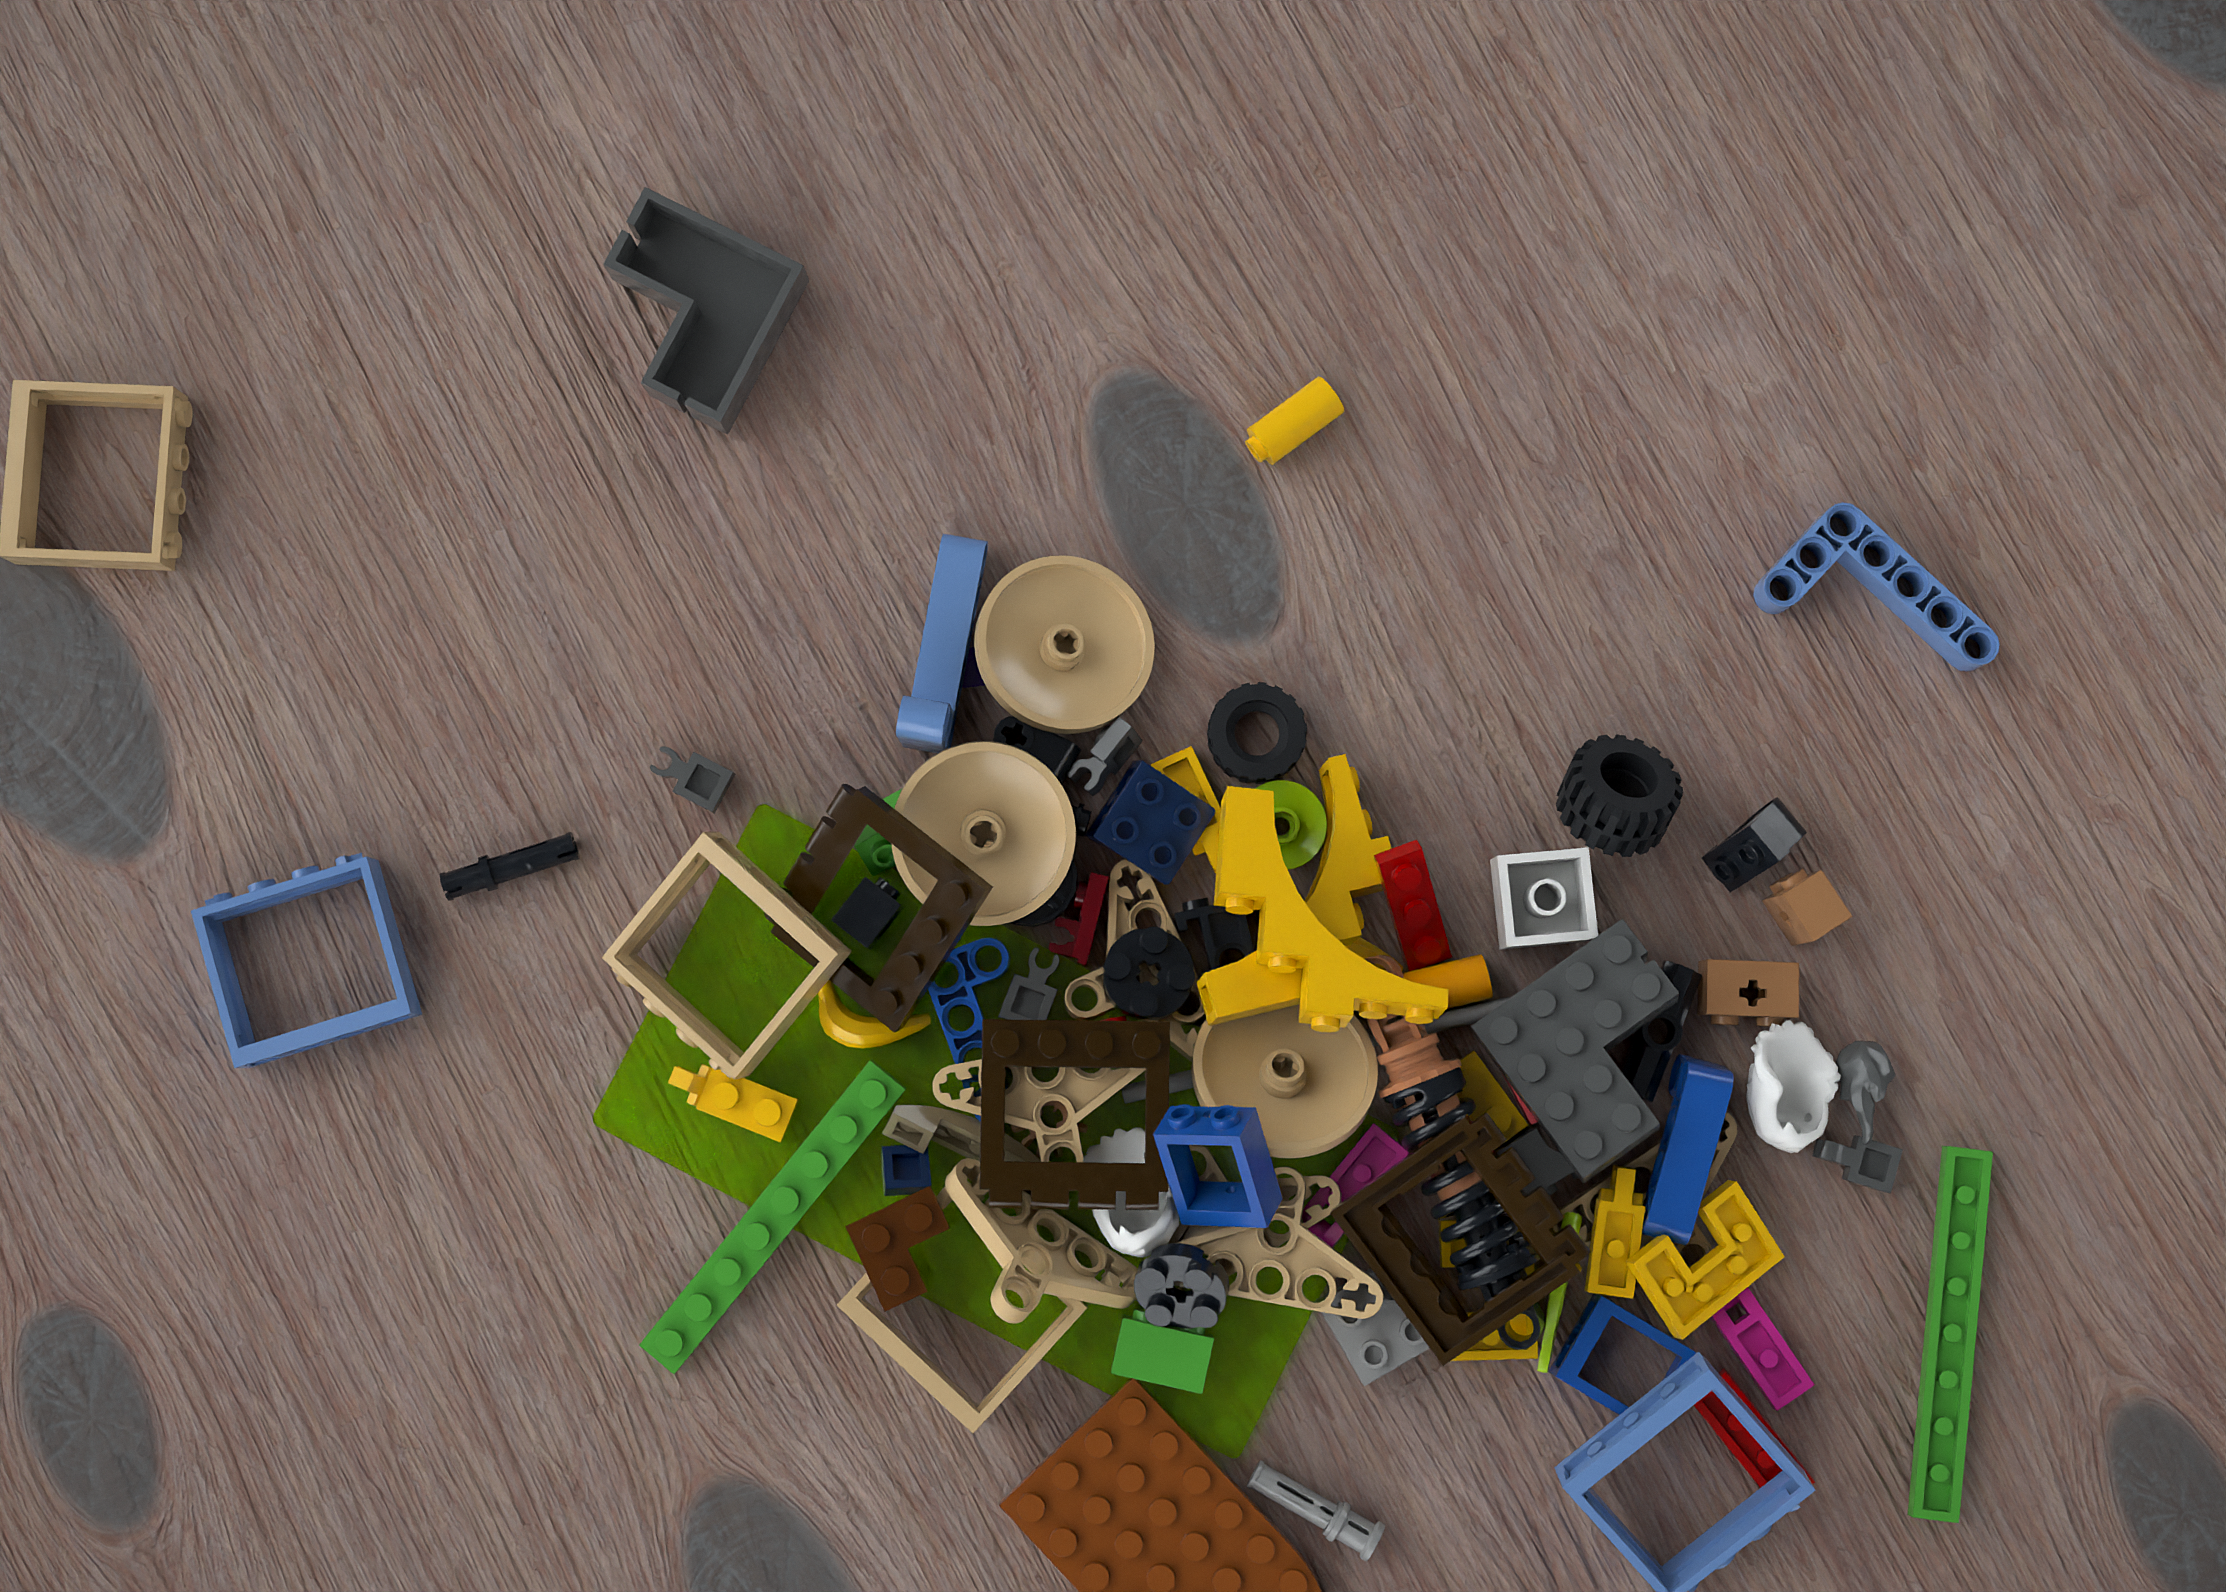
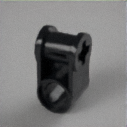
(1046, 746)

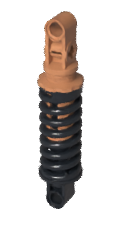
(1429, 1102)

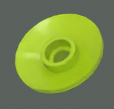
(1305, 820)

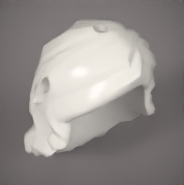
(1790, 1086)
(1132, 1230)

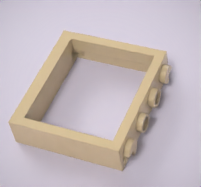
(25, 463)
(667, 1002)
(928, 1374)

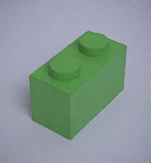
(1162, 1354)

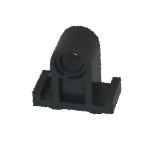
(1754, 845)
(1218, 929)

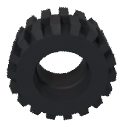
(1619, 795)

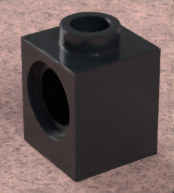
(869, 911)

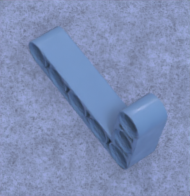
(1882, 583)
(930, 713)

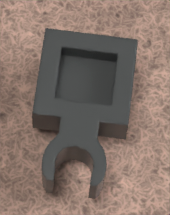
(698, 780)
(1030, 996)

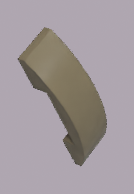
(959, 1132)

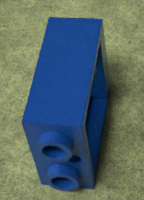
(1218, 1203)
(1585, 1336)

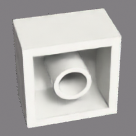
(1544, 898)

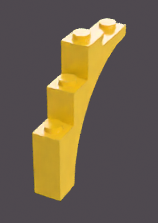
(1343, 873)
(1291, 937)

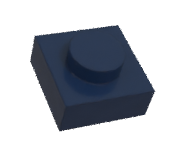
(904, 1170)

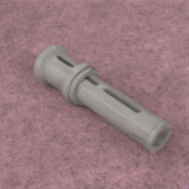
(1335, 1519)

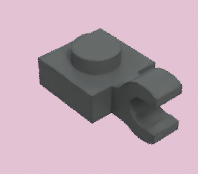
(1110, 753)
(1866, 1165)

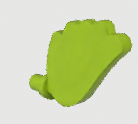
(1555, 1305)

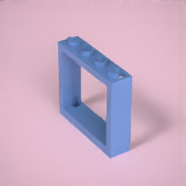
(266, 894)
(1640, 1424)

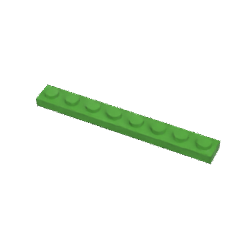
(773, 1216)
(1950, 1334)

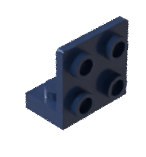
(1151, 821)

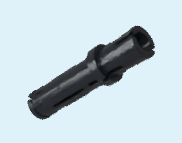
(508, 866)

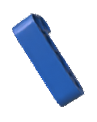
(964, 994)
(1687, 1147)

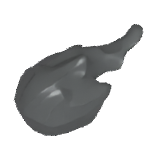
(1864, 1077)

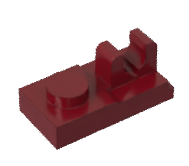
(1090, 901)

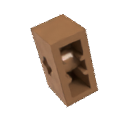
(1805, 906)
(1774, 985)

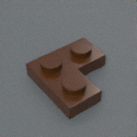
(885, 1240)

